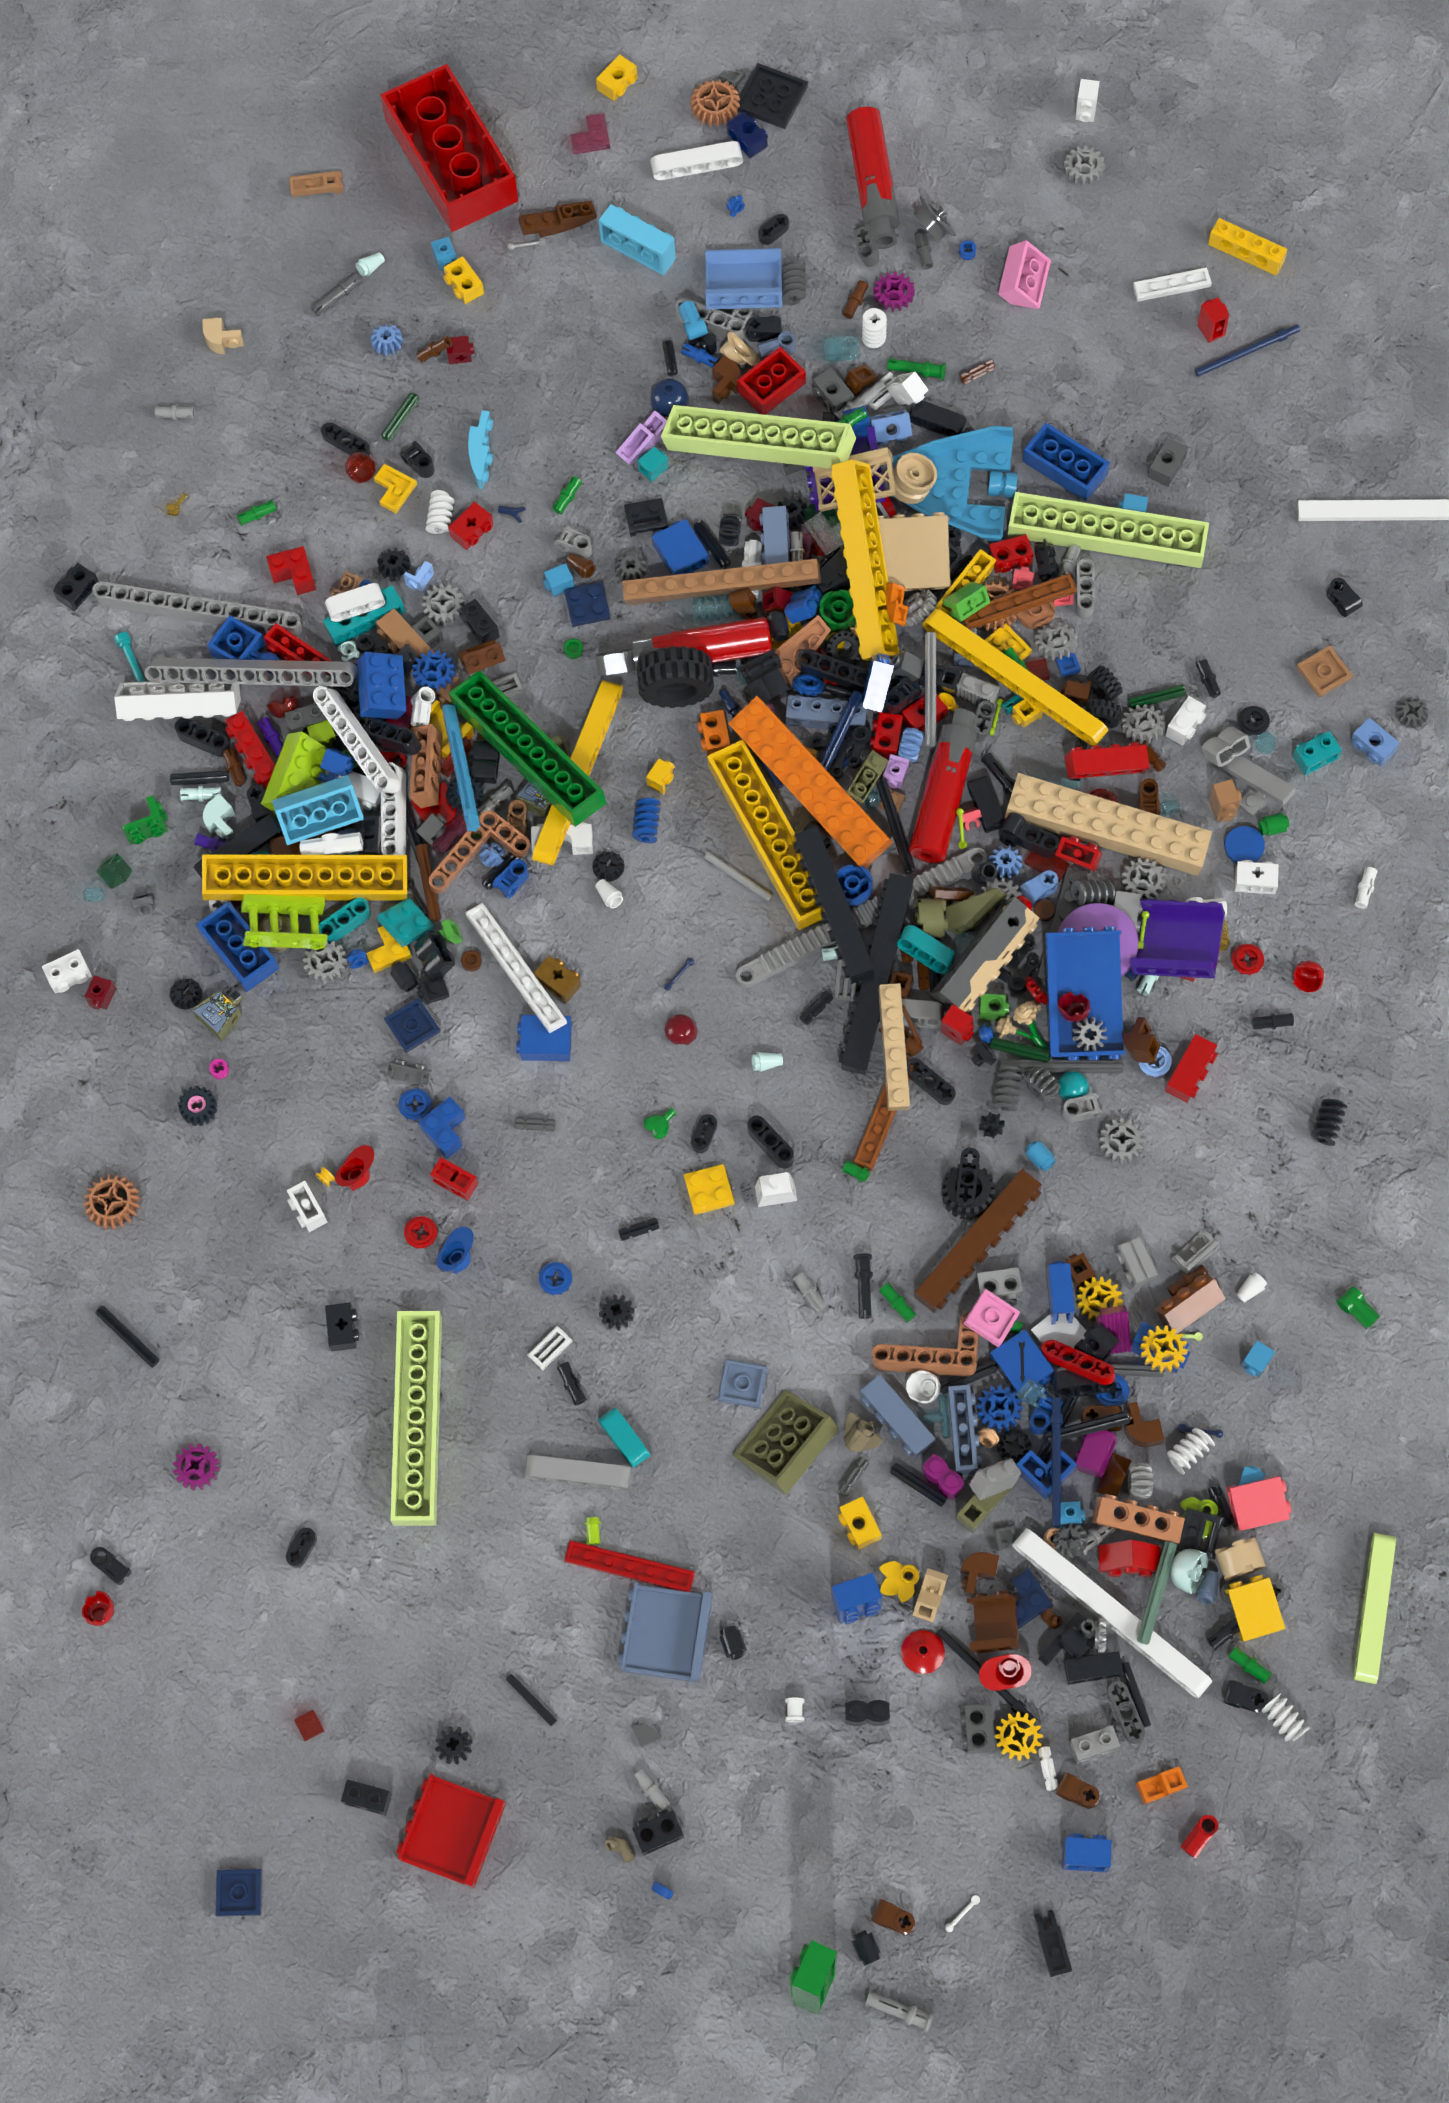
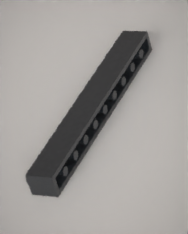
(882, 956)

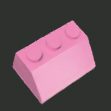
(1024, 275)

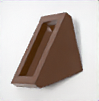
(1113, 1475)

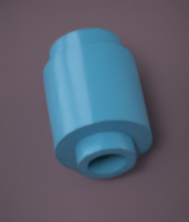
(1040, 1155)

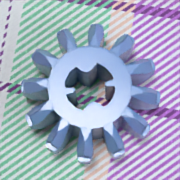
(386, 339)
(911, 744)
(1012, 858)

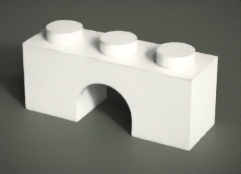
(580, 837)

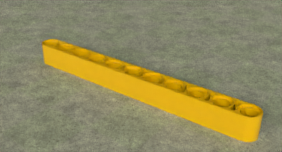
(1015, 677)
(584, 756)

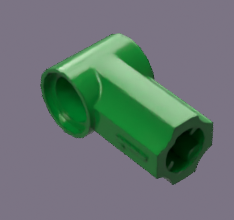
(1354, 1303)

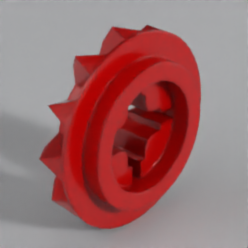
(1254, 953)
(1035, 990)
(416, 1224)

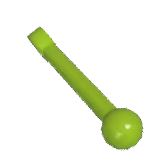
(999, 702)
(962, 844)
(1145, 914)

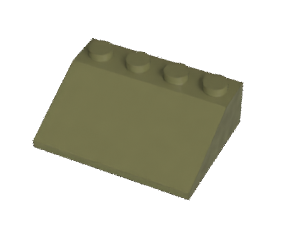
(786, 1441)

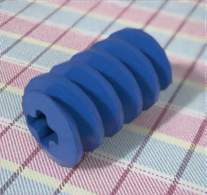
(645, 820)

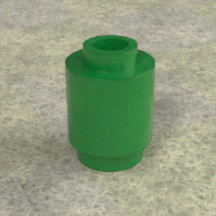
(1273, 824)

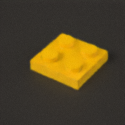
(709, 1189)

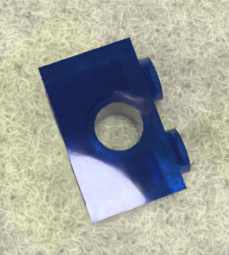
(748, 134)

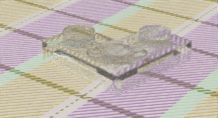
(823, 533)

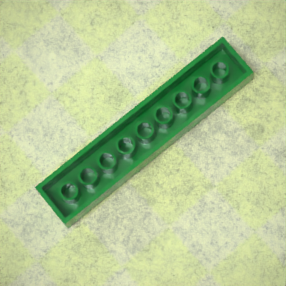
(527, 748)
(813, 1977)

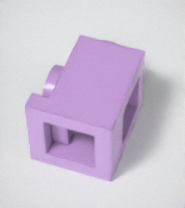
(899, 765)

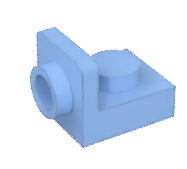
(422, 577)

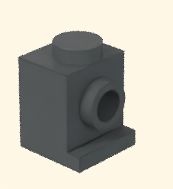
(433, 635)
(432, 828)

